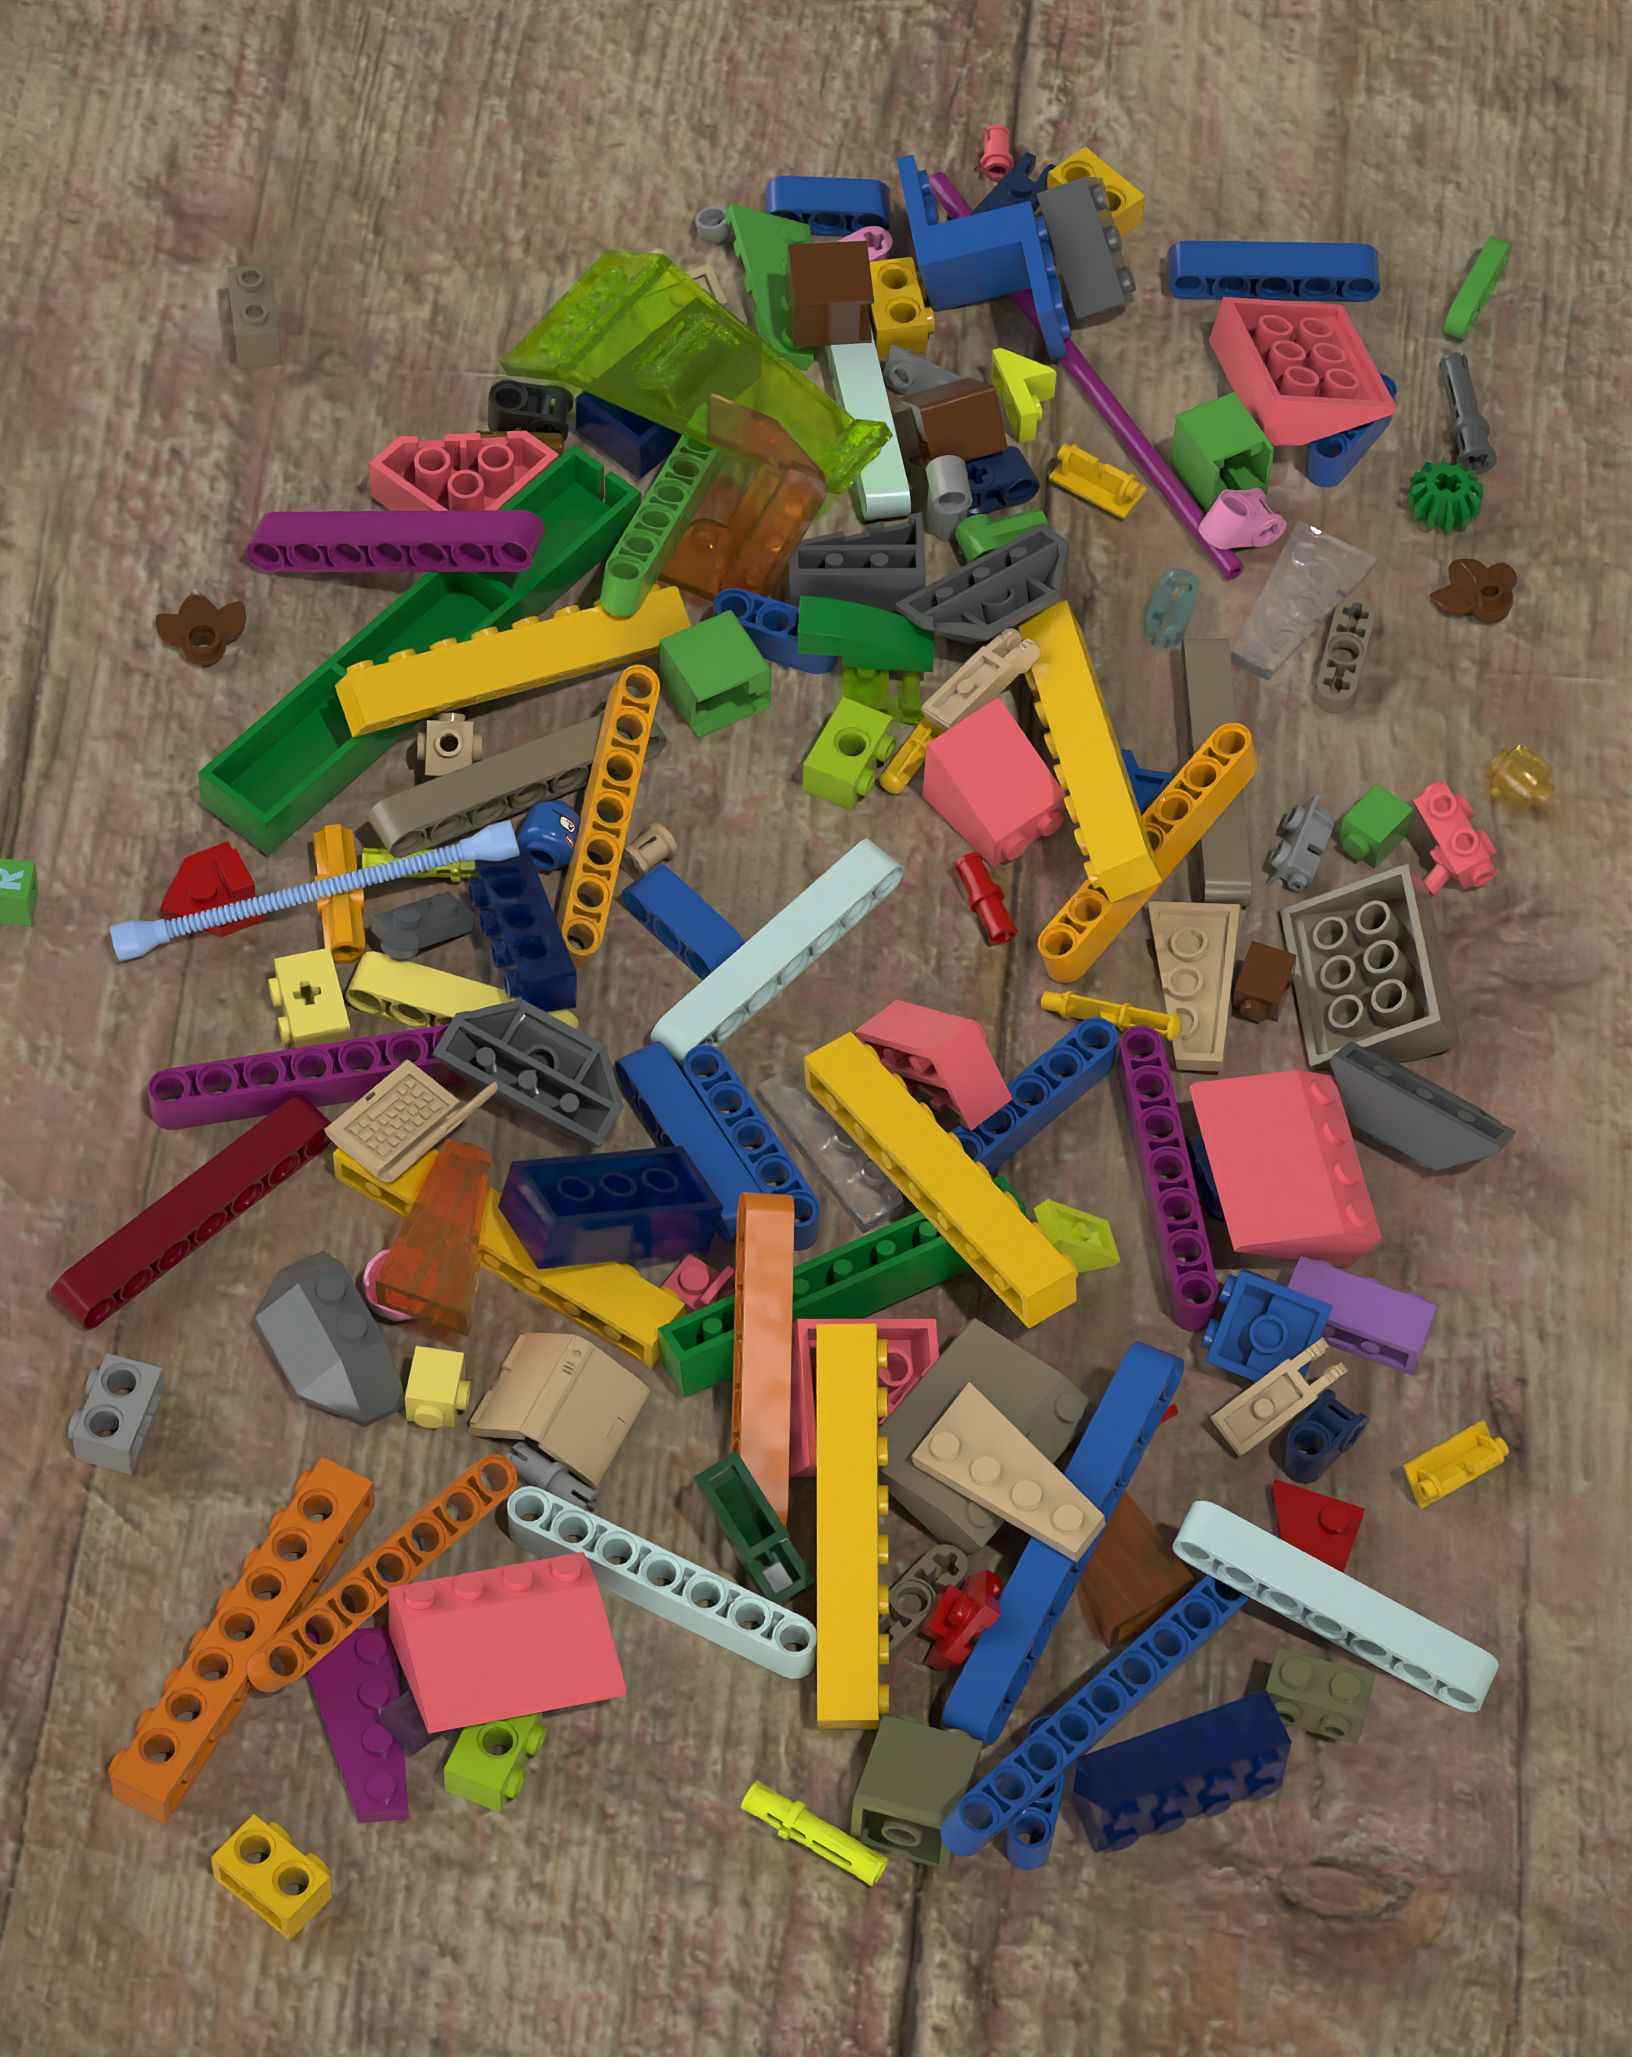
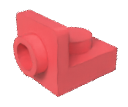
(700, 1284)

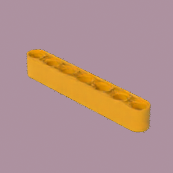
(617, 800)
(1170, 843)

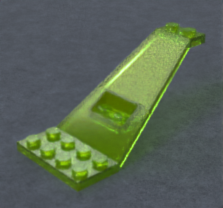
(663, 344)

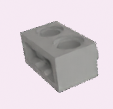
(126, 1414)

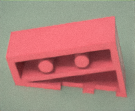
(940, 1057)

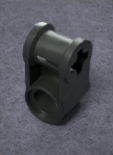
(528, 407)

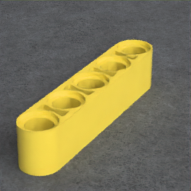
(421, 994)

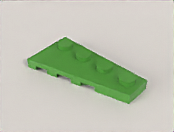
(763, 248)

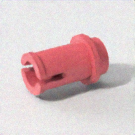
(997, 156)

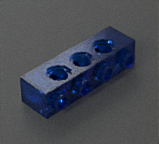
(523, 933)

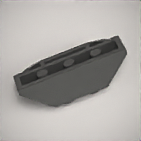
(993, 589)
(539, 1067)
(1414, 1113)
(329, 1341)

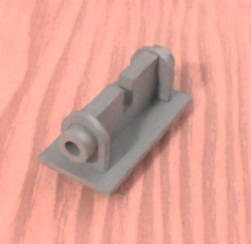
(912, 373)
(1290, 857)

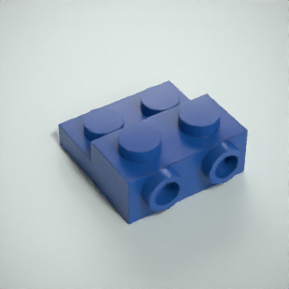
(1263, 1325)

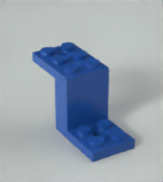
(984, 256)

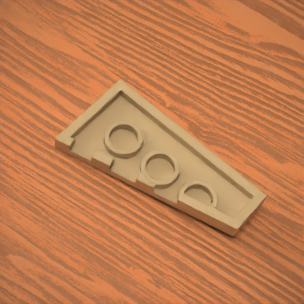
(1197, 973)
(1001, 1470)

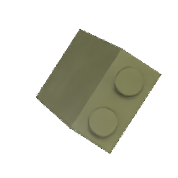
(912, 1787)

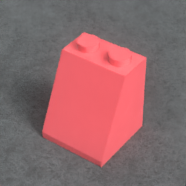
(992, 784)

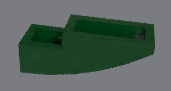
(754, 1531)

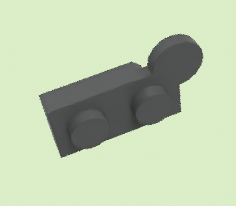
(421, 925)

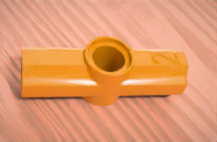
(341, 912)

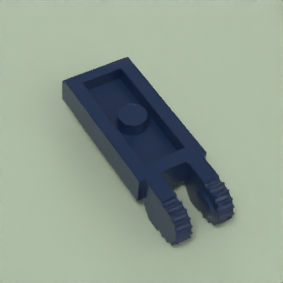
(1016, 187)

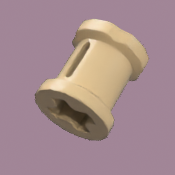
(648, 850)

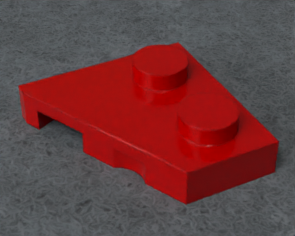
(1316, 1523)

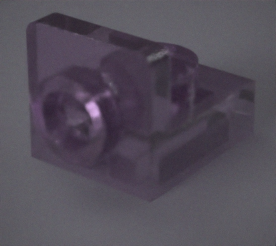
(407, 1725)

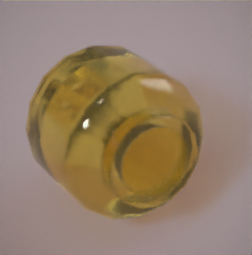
(1519, 778)

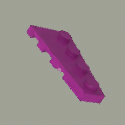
(351, 1691)

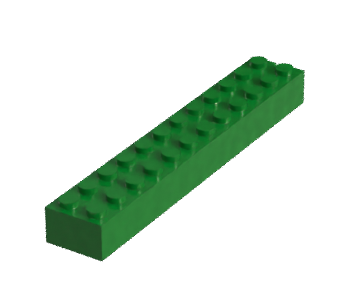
(303, 745)

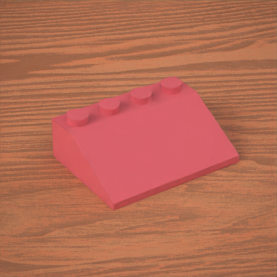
(1298, 368)
(1286, 1166)
(504, 1642)

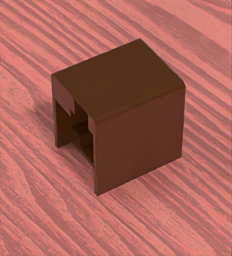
(829, 293)
(956, 421)

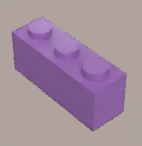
(1368, 1316)

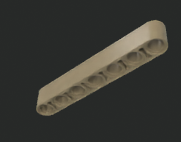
(1208, 705)
(495, 787)

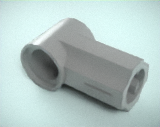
(947, 496)

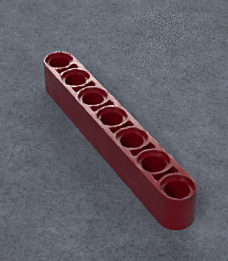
(192, 1212)

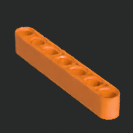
(764, 1342)
(366, 1585)

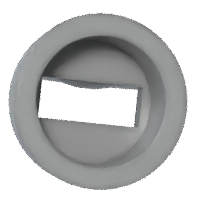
(712, 224)

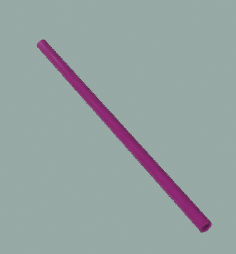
(1109, 408)

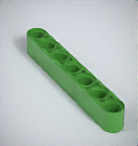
(659, 525)

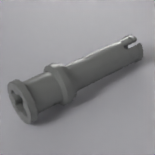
(1468, 426)

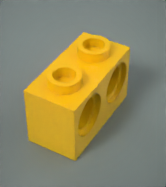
(1124, 199)
(898, 307)
(262, 1883)

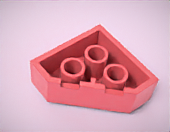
(457, 471)
(910, 1355)

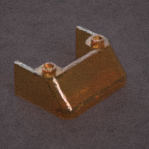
(768, 519)

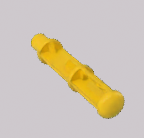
(909, 757)
(1119, 1015)

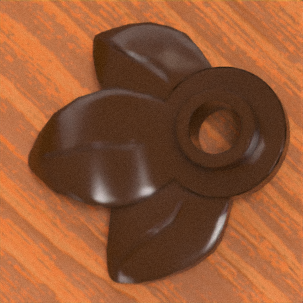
(1478, 590)
(200, 625)

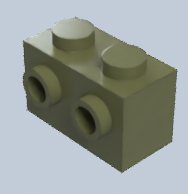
(1319, 1695)

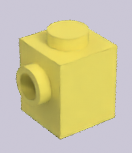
(436, 1387)

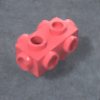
(1459, 848)

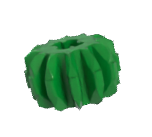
(1445, 496)

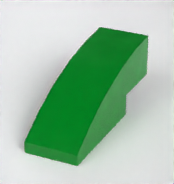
(863, 636)

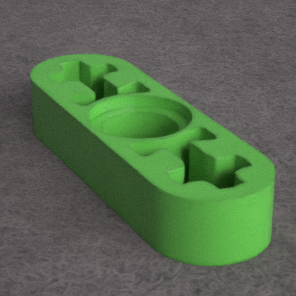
(1477, 288)

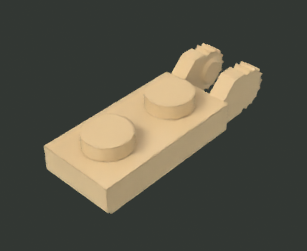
(981, 679)
(1273, 1400)

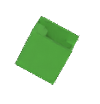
(1220, 450)
(714, 674)

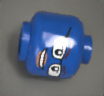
(549, 834)

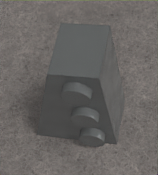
(1087, 246)
(861, 568)

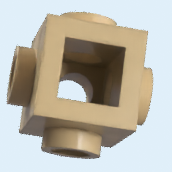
(448, 729)

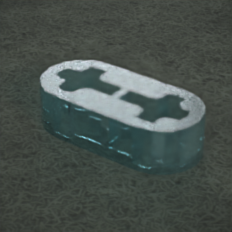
(1180, 610)

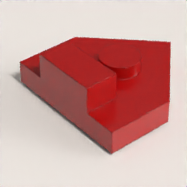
(210, 881)
(959, 1617)

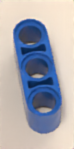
(829, 203)
(1337, 454)
(761, 619)
(681, 920)
(1038, 1819)

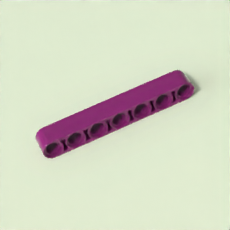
(396, 541)
(288, 1073)
(1162, 1195)

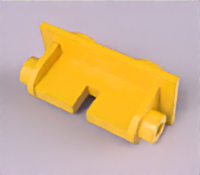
(1097, 482)
(1454, 1463)

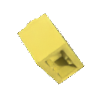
(310, 999)

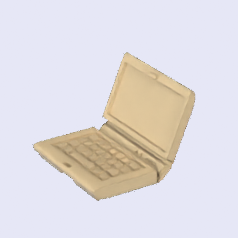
(400, 1121)
(565, 1399)

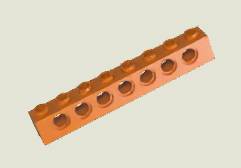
(161, 1786)

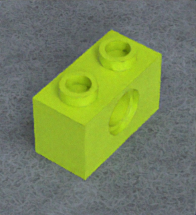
(853, 731)
(489, 1777)

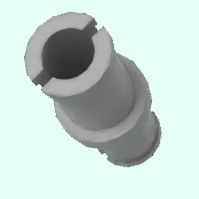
(551, 1477)

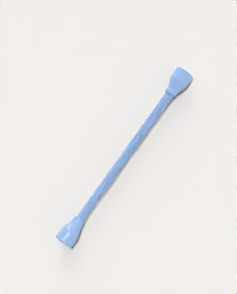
(138, 937)

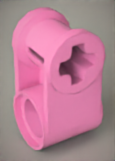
(1241, 520)

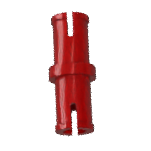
(985, 898)

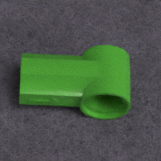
(981, 534)

